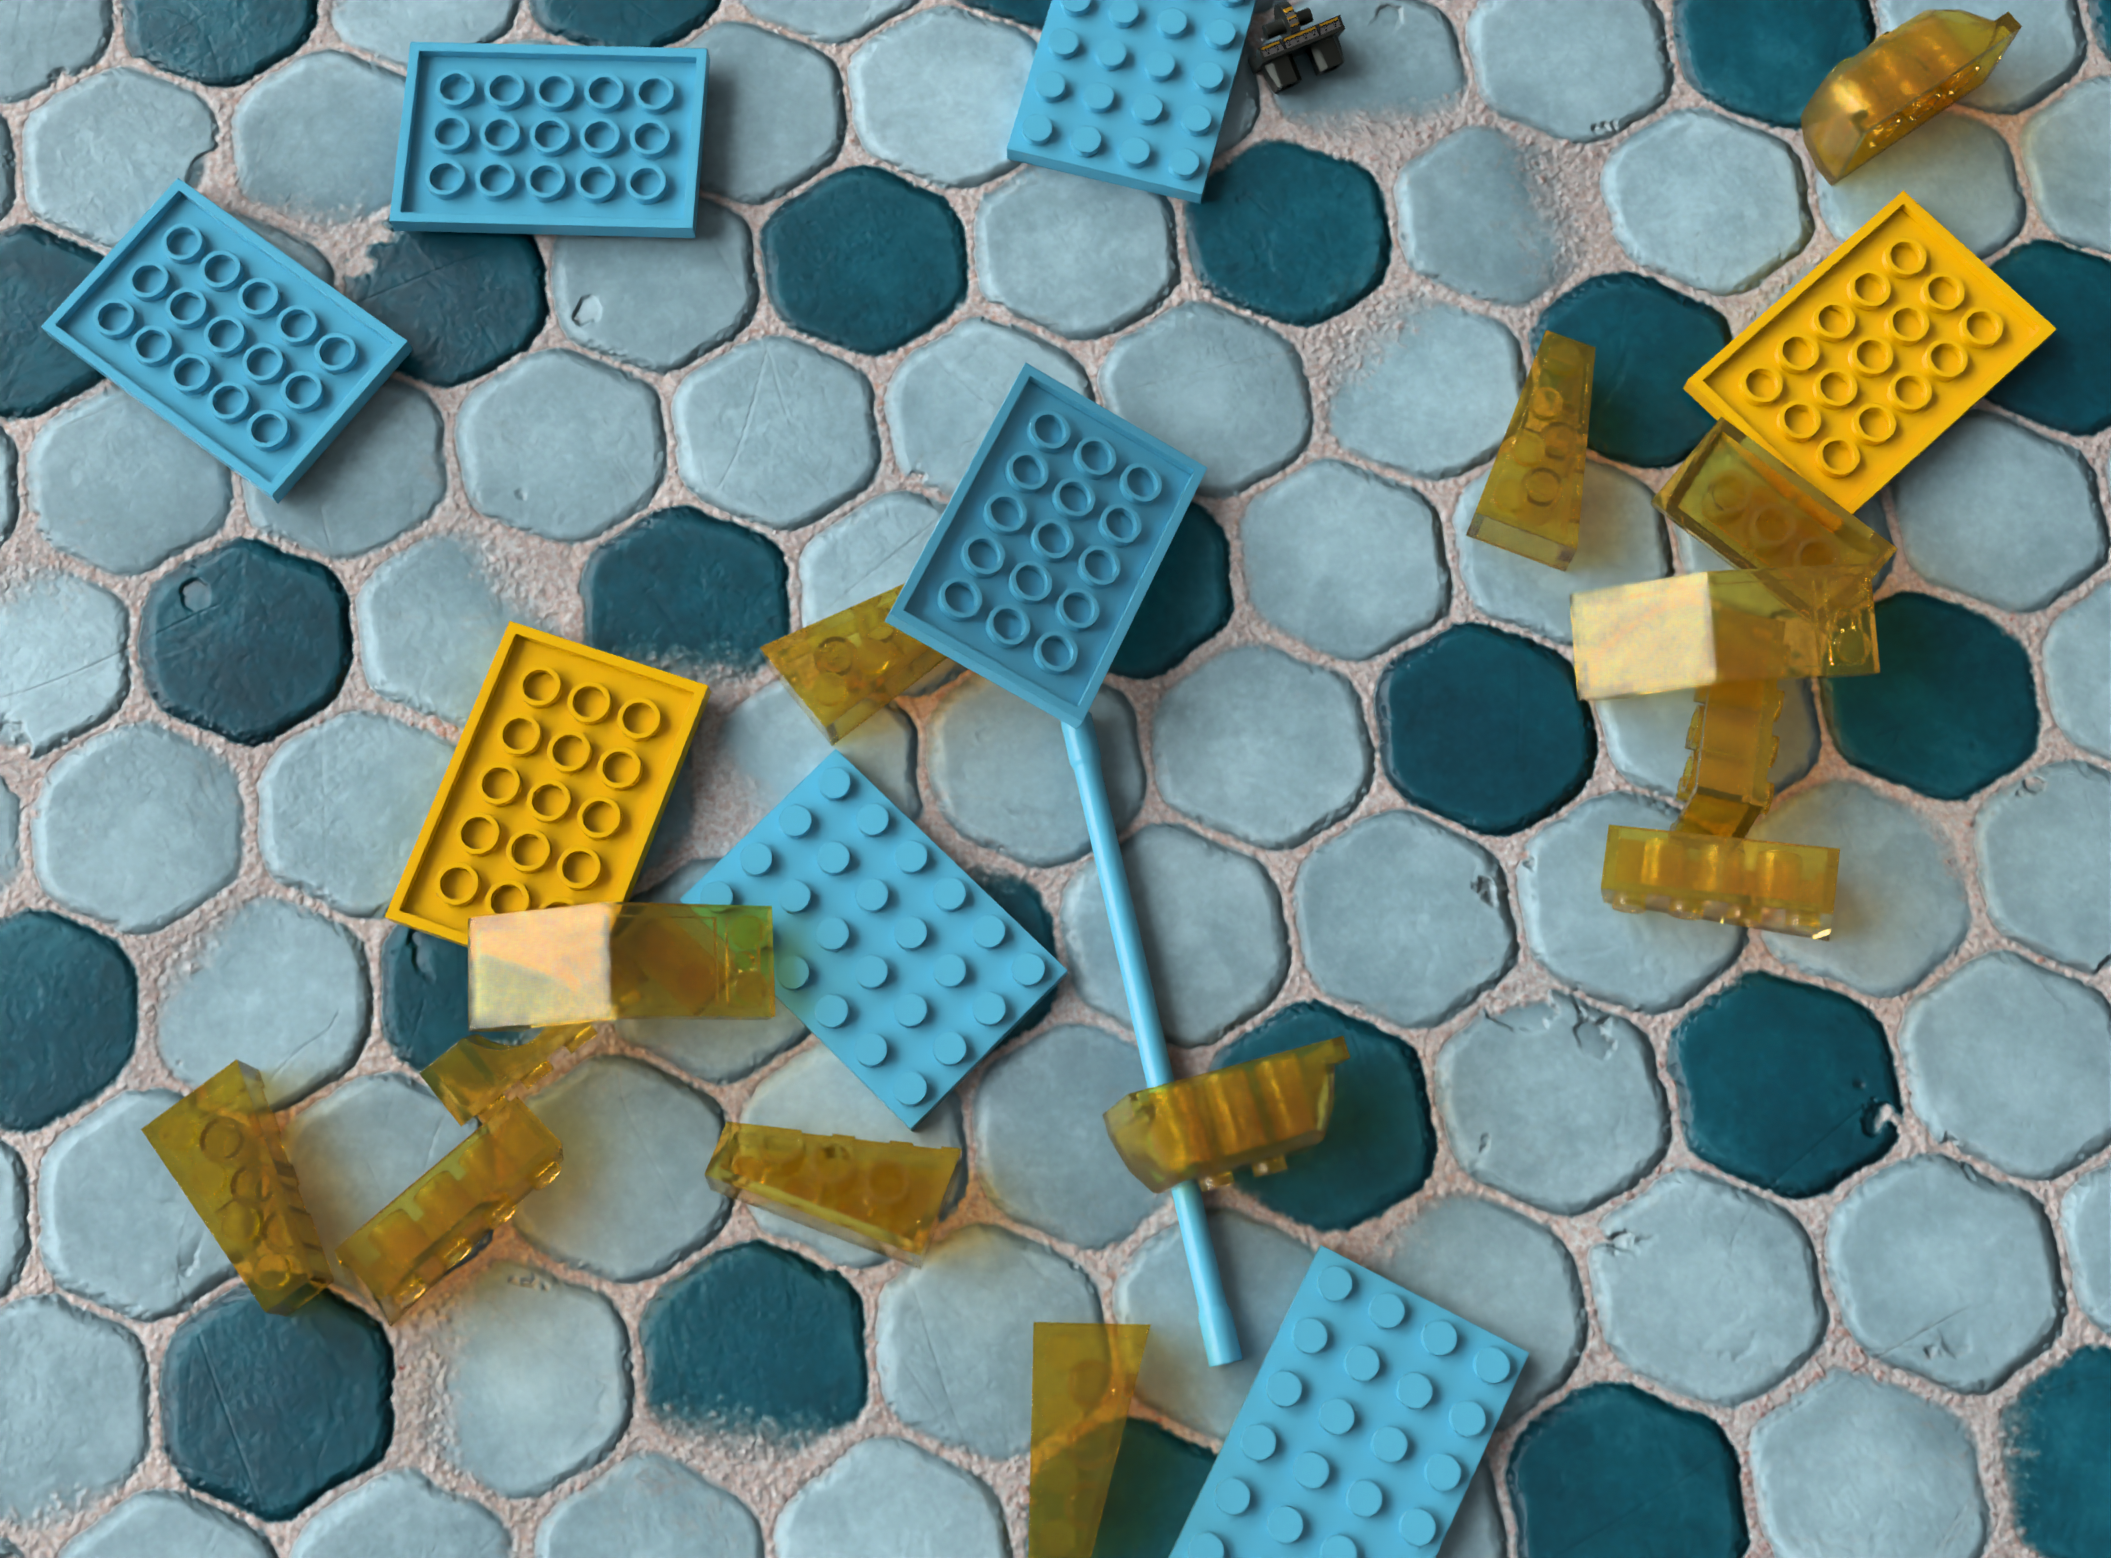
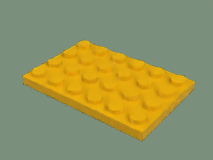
(1872, 355)
(549, 786)

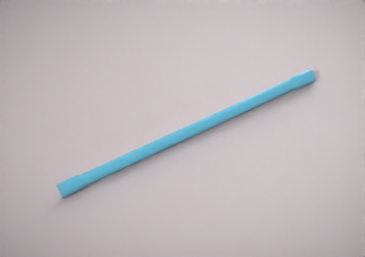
(1085, 758)

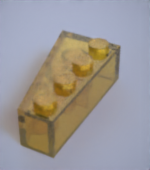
(1539, 471)
(1729, 758)
(449, 1210)

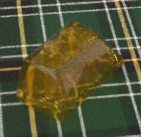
(1900, 85)
(1762, 511)
(1228, 1119)

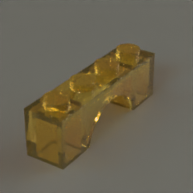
(480, 1072)

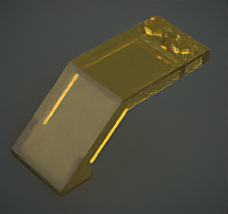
(1724, 630)
(620, 964)

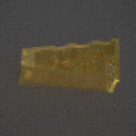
(849, 665)
(1722, 880)
(236, 1175)
(840, 1185)
(1077, 1422)

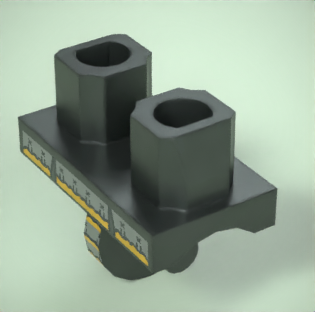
(1318, 41)

